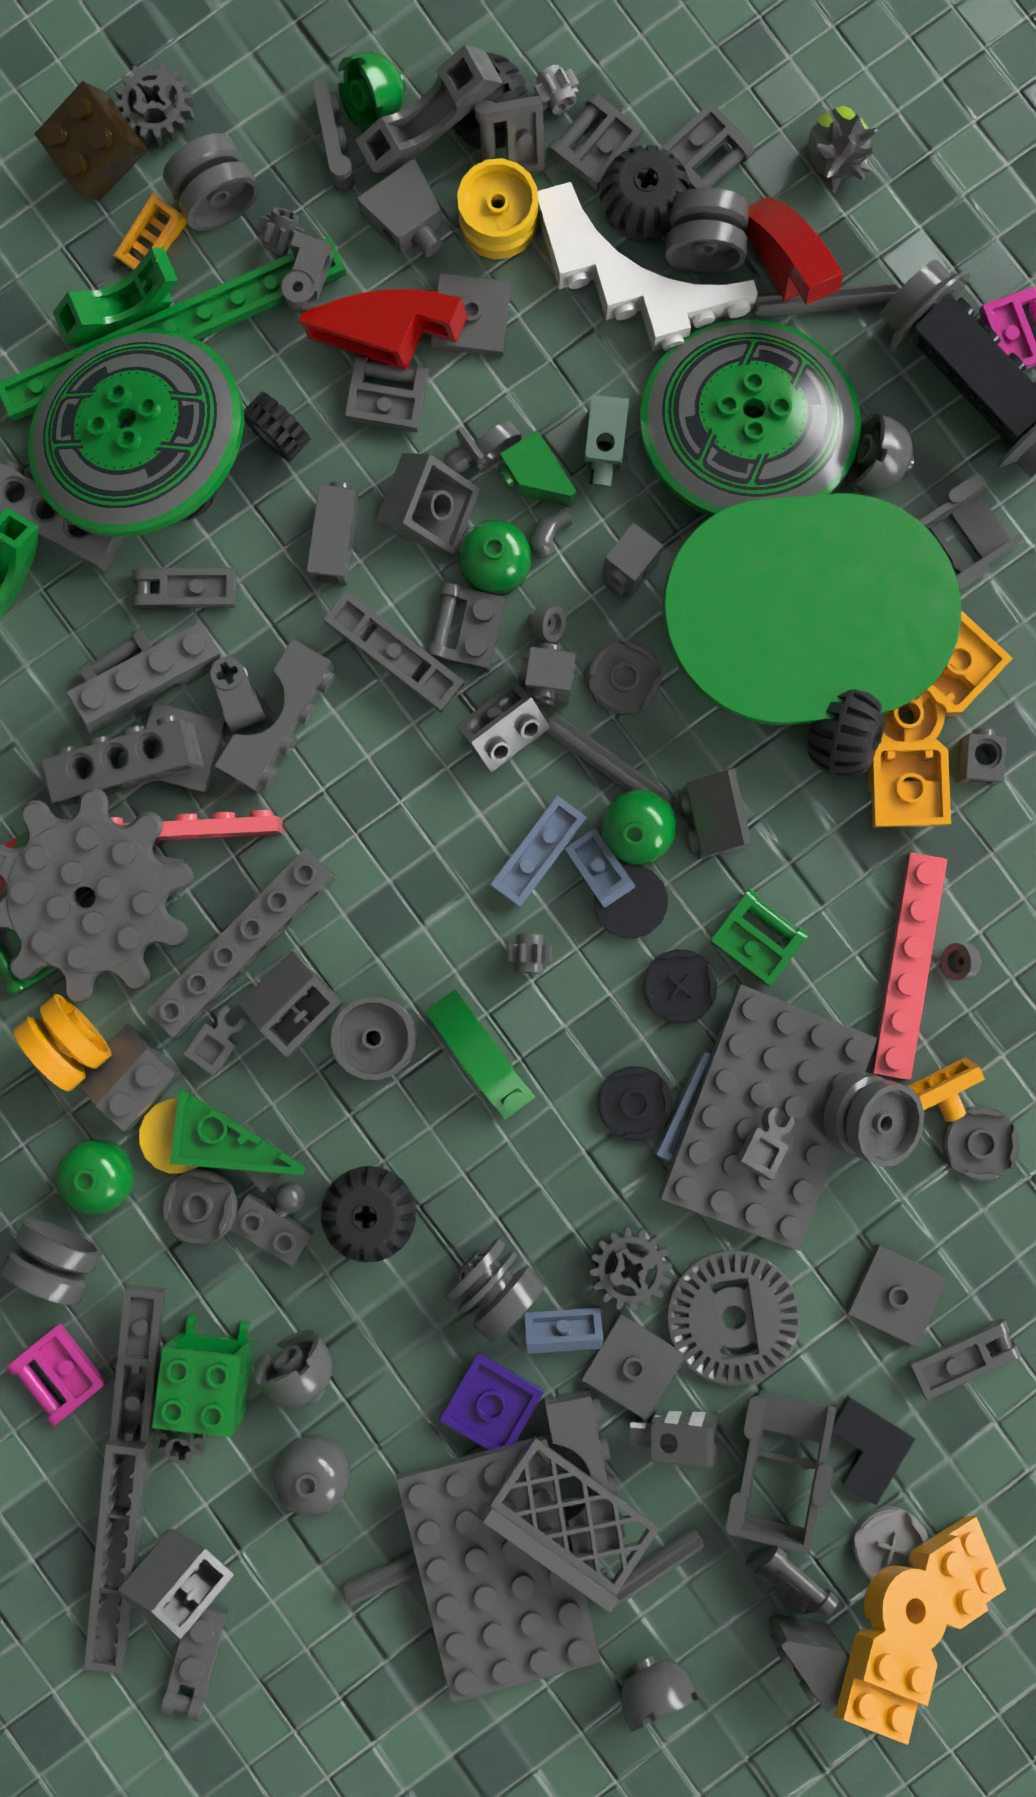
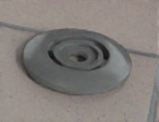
(769, 1321)

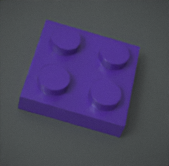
(491, 1403)

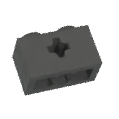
(631, 561)

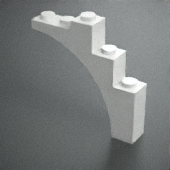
(624, 287)

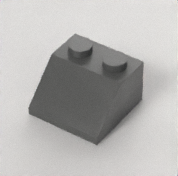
(428, 503)
(715, 815)
(130, 1079)

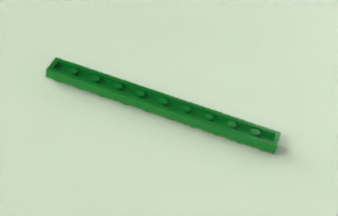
(193, 317)

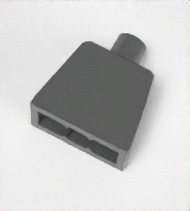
(404, 210)

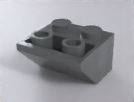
(290, 1004)
(175, 1585)
(813, 1655)

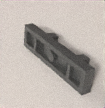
(393, 651)

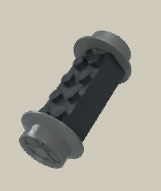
(967, 356)

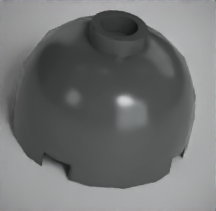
(882, 454)
(297, 1371)
(311, 1475)
(656, 1692)

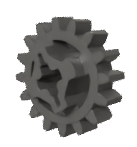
(155, 99)
(646, 1259)

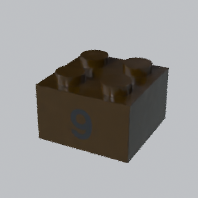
(90, 141)

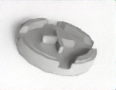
(886, 1539)

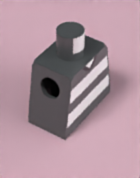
(693, 1432)

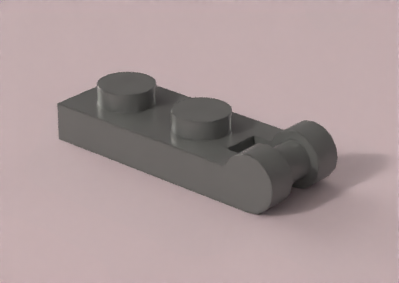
(333, 136)
(184, 588)
(963, 1359)
(195, 1663)

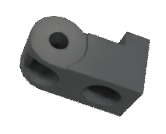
(309, 272)

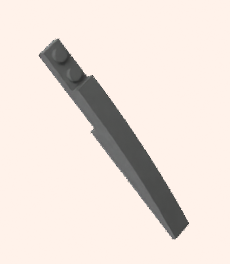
(125, 1476)

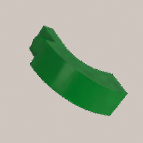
(95, 313)
(17, 554)
(479, 1054)

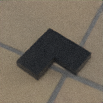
(880, 1446)

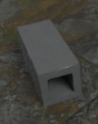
(333, 533)

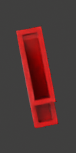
(792, 252)
(385, 322)

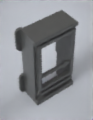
(978, 527)
(796, 1419)

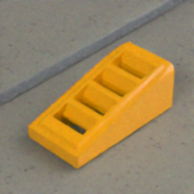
(148, 216)

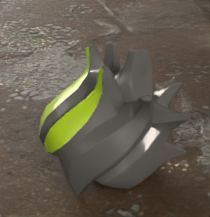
(840, 145)

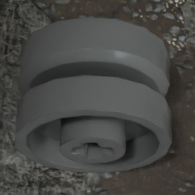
(210, 181)
(707, 231)
(353, 1029)
(874, 1118)
(51, 1262)

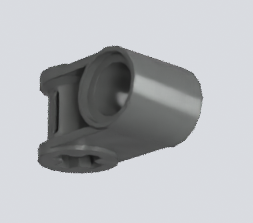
(239, 699)

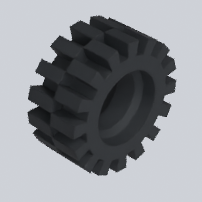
(276, 426)

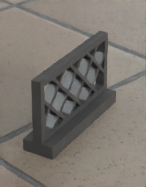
(550, 1553)

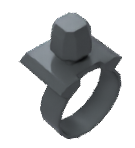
(485, 450)

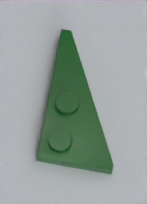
(214, 1141)

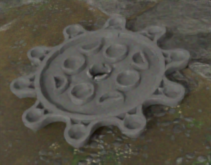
(128, 891)

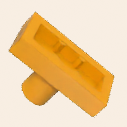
(945, 1084)

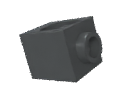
(973, 772)

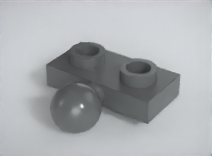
(271, 1226)

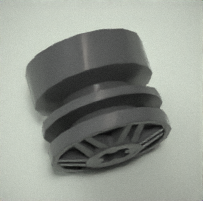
(494, 1289)

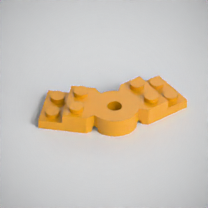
(912, 767)
(893, 1660)

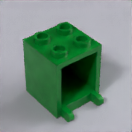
(204, 1382)

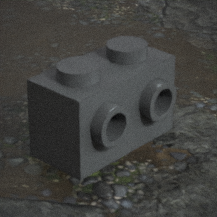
(547, 674)
(503, 726)

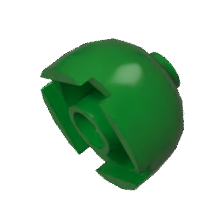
(370, 88)
(494, 557)
(639, 827)
(95, 1177)

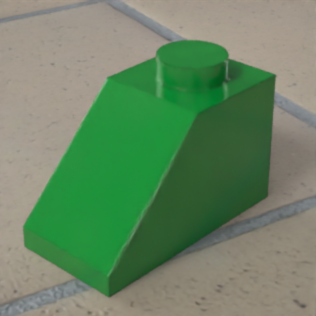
(536, 472)

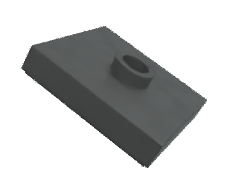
(487, 312)
(209, 736)
(897, 1295)
(633, 1366)

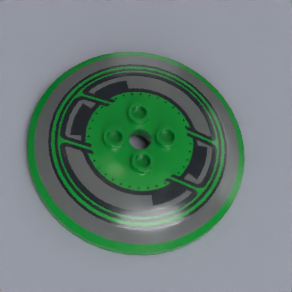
(719, 455)
(159, 466)

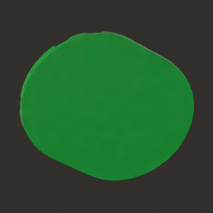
(808, 600)

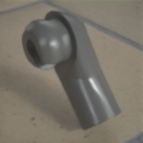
(545, 530)

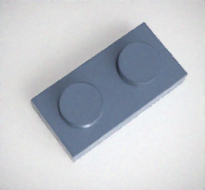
(600, 868)
(563, 1330)

